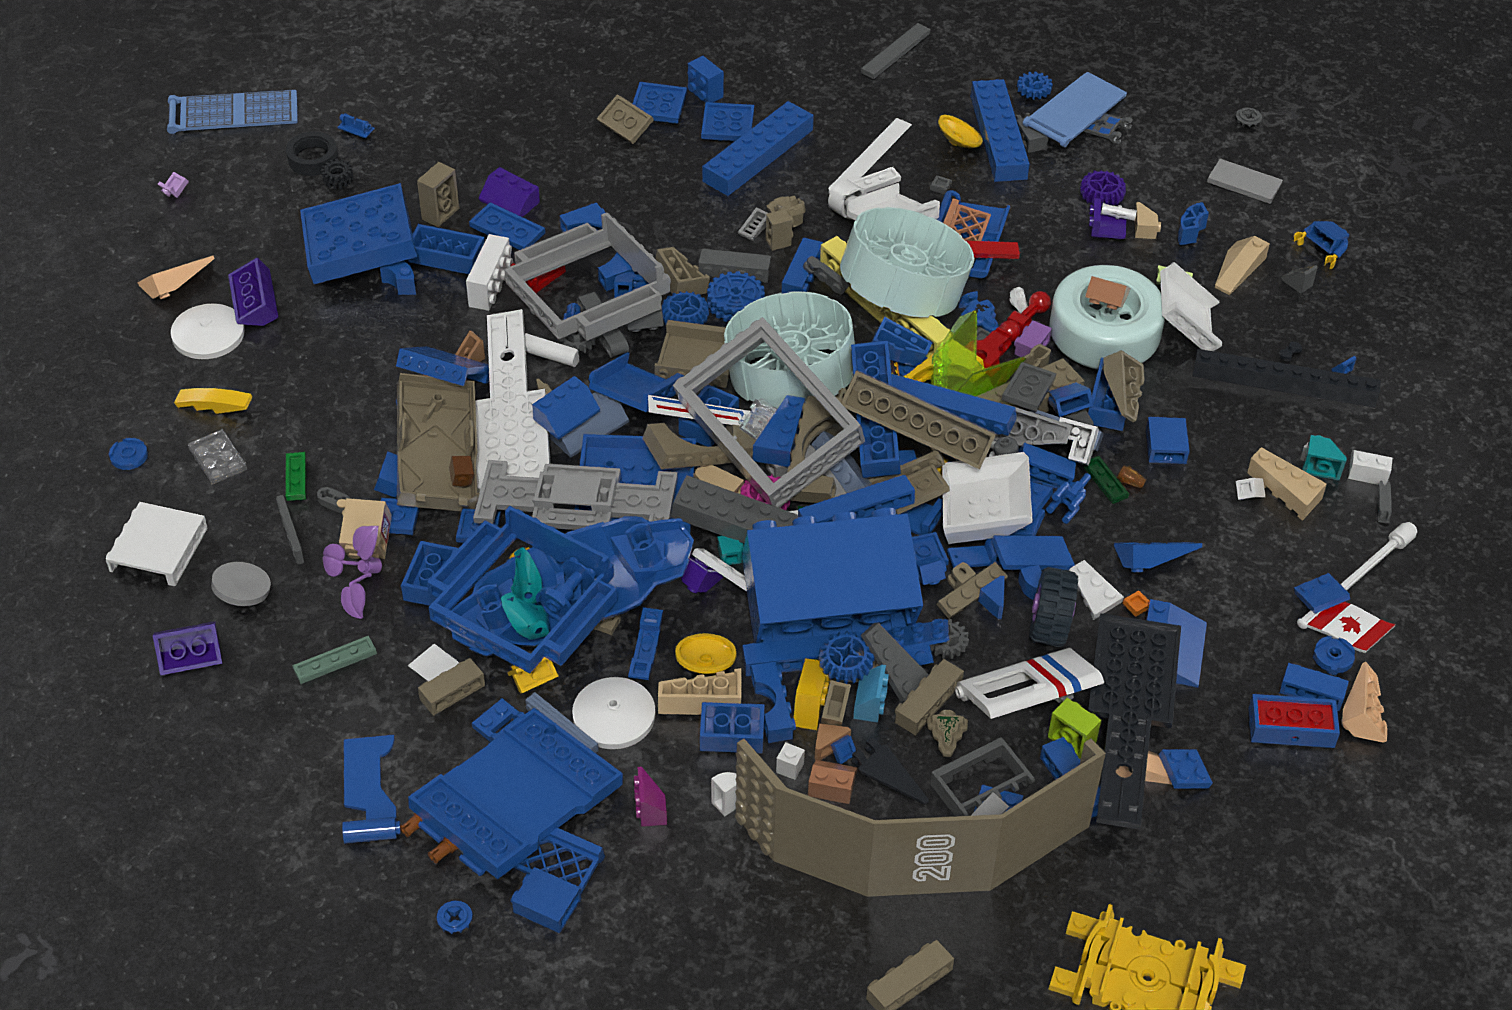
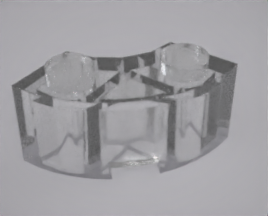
(758, 418)

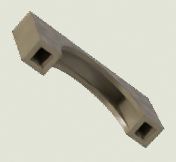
(814, 421)
(675, 452)

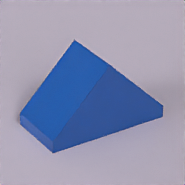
(992, 596)

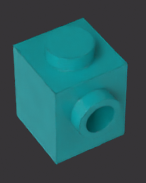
(730, 550)

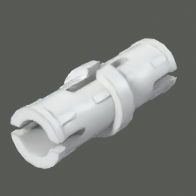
(1118, 212)

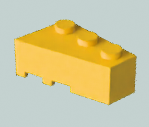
(810, 695)

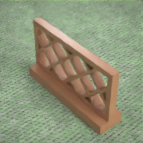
(953, 214)

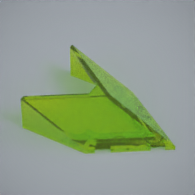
(957, 364)

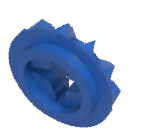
(454, 908)

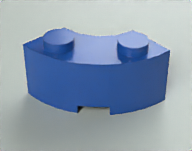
(1191, 223)
(400, 276)

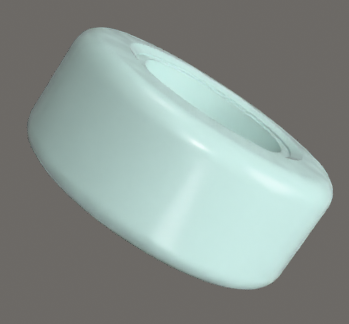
(1090, 338)

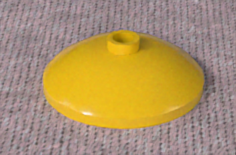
(959, 132)
(705, 653)

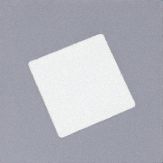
(433, 663)

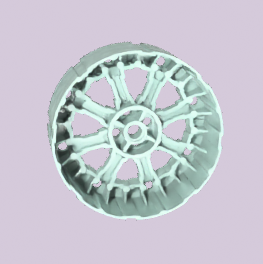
(906, 262)
(807, 325)

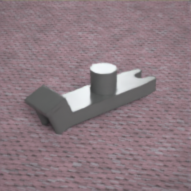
(1384, 502)

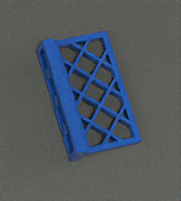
(570, 843)

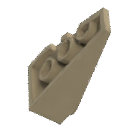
(1125, 378)

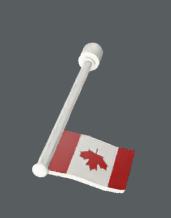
(1349, 621)

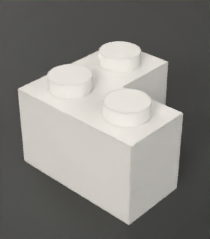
(1083, 441)

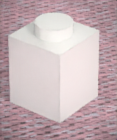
(790, 761)

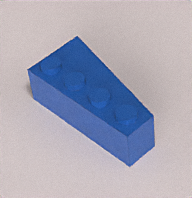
(778, 437)

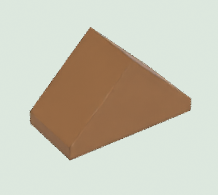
(472, 347)
(826, 736)

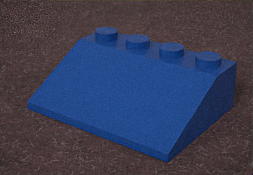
(1191, 638)

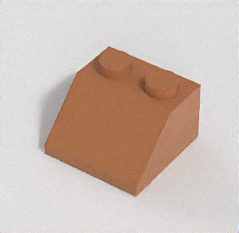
(1107, 292)
(832, 781)

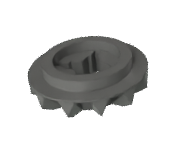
(1243, 114)

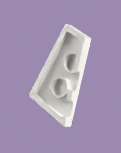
(1096, 591)

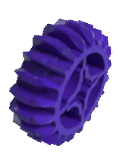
(1104, 186)

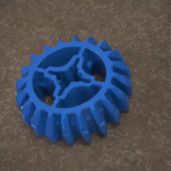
(685, 308)
(851, 667)

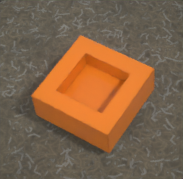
(1136, 603)

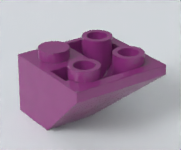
(649, 800)

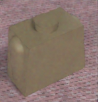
(835, 703)

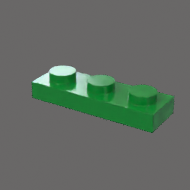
(295, 476)

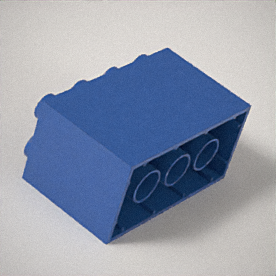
(831, 575)

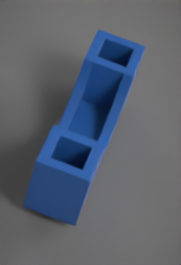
(767, 682)

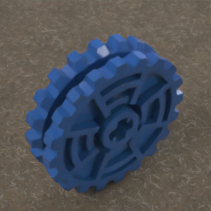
(732, 293)

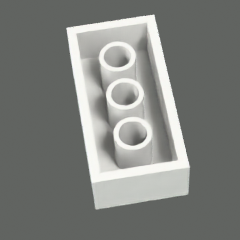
(488, 272)

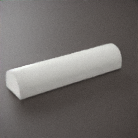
(551, 350)

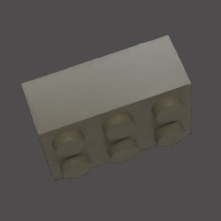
(438, 194)

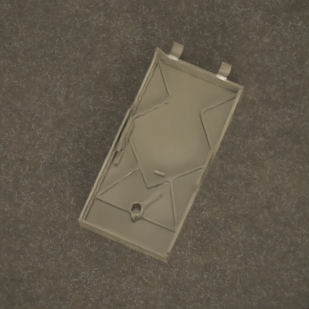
(432, 426)

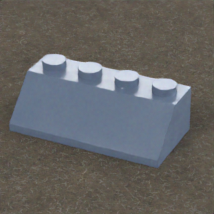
(603, 423)

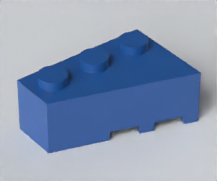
(903, 343)
(1048, 467)

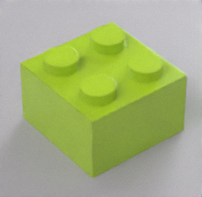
(1074, 725)

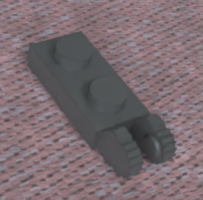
(826, 275)

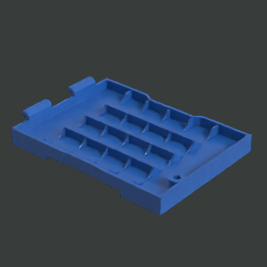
(513, 793)

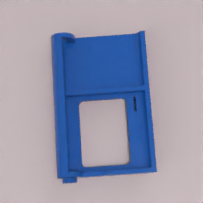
(992, 232)

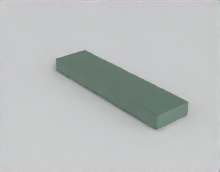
(334, 659)

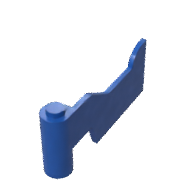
(364, 790)

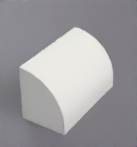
(723, 792)

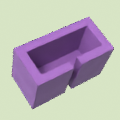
(1031, 336)

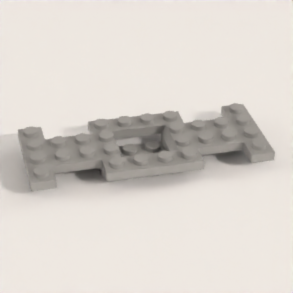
(576, 486)

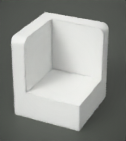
(1250, 488)

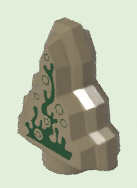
(947, 730)

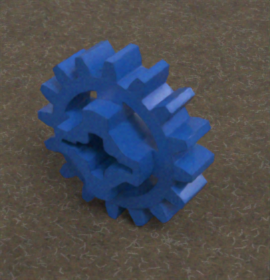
(1034, 85)

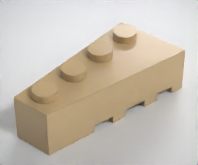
(1287, 482)
(686, 696)

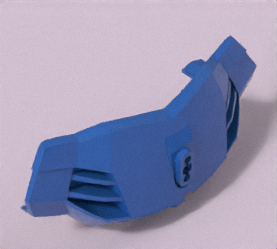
(642, 556)

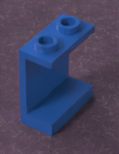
(925, 517)

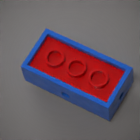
(1293, 721)

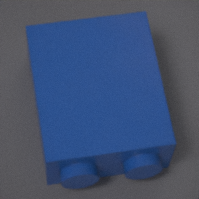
(1167, 440)
(546, 899)

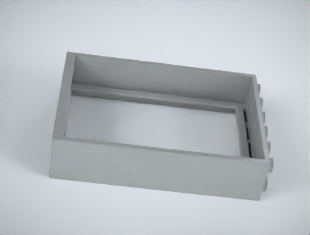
(811, 467)

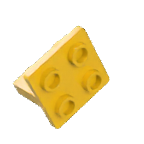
(542, 673)

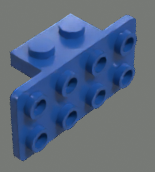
(919, 637)

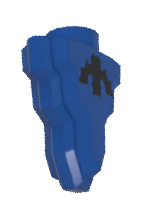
(985, 314)

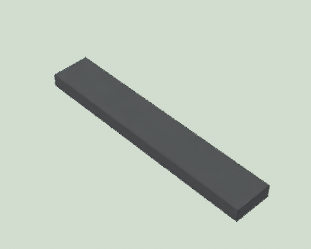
(895, 51)

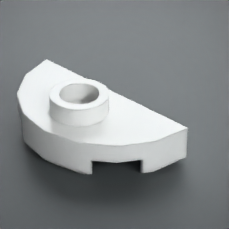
(1018, 299)

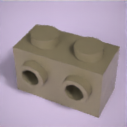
(779, 229)

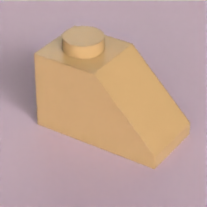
(1146, 222)

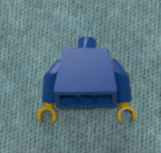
(1328, 237)

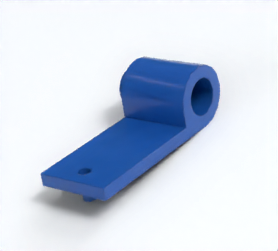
(975, 555)

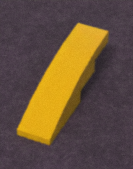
(212, 398)

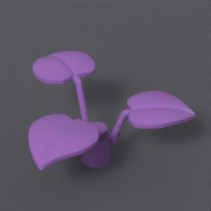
(364, 542)

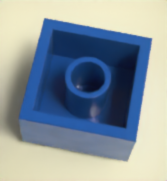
(705, 79)

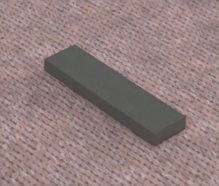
(289, 528)

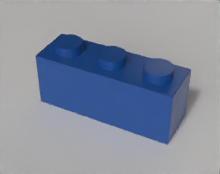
(1313, 684)

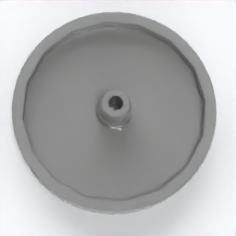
(240, 583)

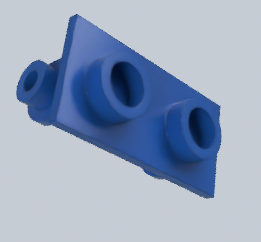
(356, 127)

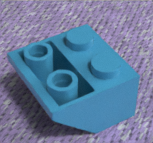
(871, 695)

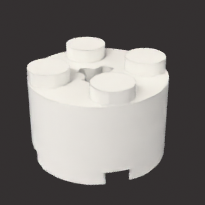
(841, 193)

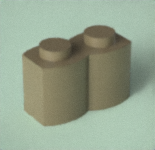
(1038, 356)

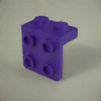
(1105, 225)

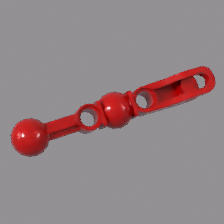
(999, 340)

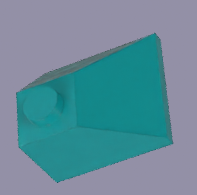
(1323, 458)

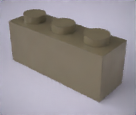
(451, 686)

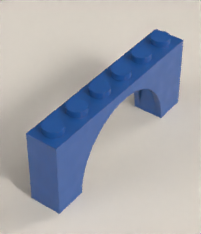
(592, 215)

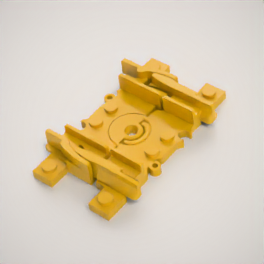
(1140, 956)

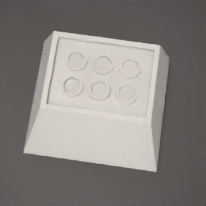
(987, 498)

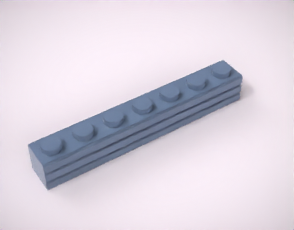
(549, 711)

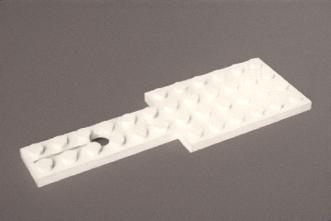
(506, 418)

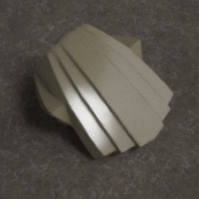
(793, 206)

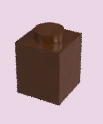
(461, 470)

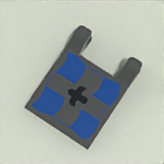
(1107, 125)

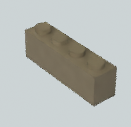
(928, 696)
(910, 977)

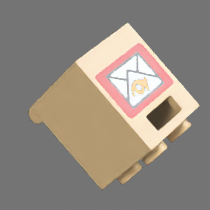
(364, 513)

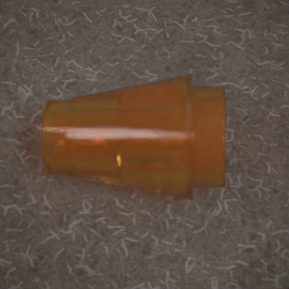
(1131, 477)

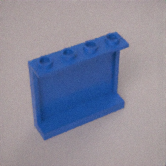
(442, 365)
(630, 383)

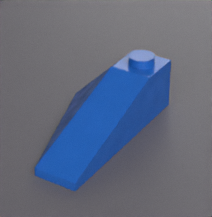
(1146, 555)

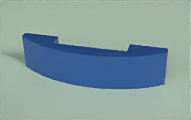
(647, 644)

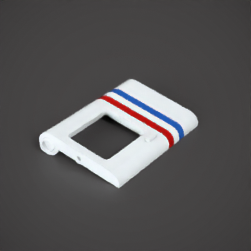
(1055, 675)

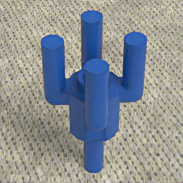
(1070, 495)

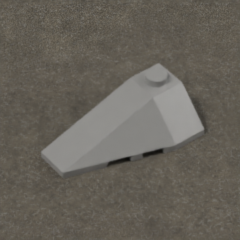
(1037, 429)

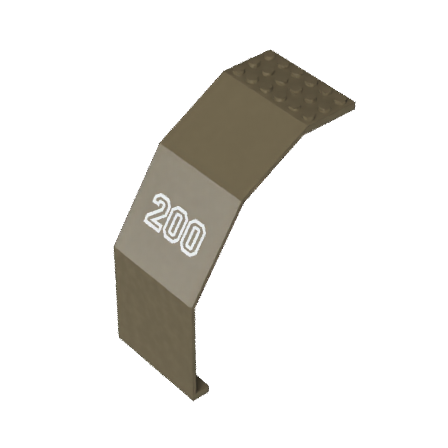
(914, 852)

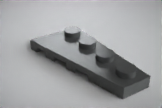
(902, 668)

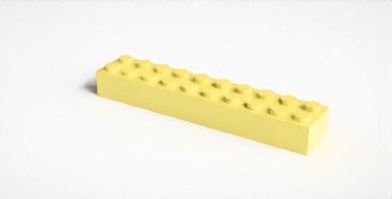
(927, 327)

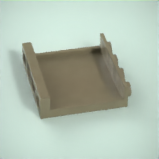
(689, 346)

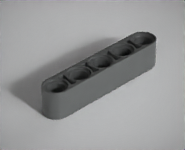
(613, 340)

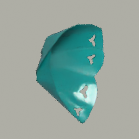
(525, 573)
(524, 614)

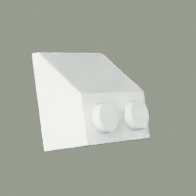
(1369, 467)

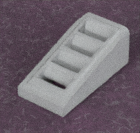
(756, 214)

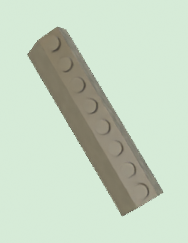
(918, 419)

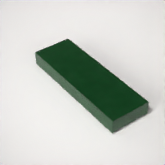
(1106, 480)

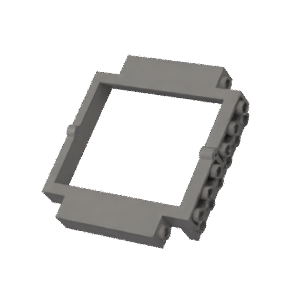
(573, 246)

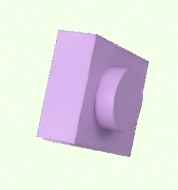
(174, 185)

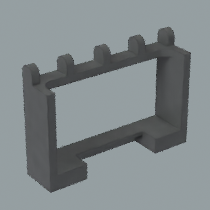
(988, 752)

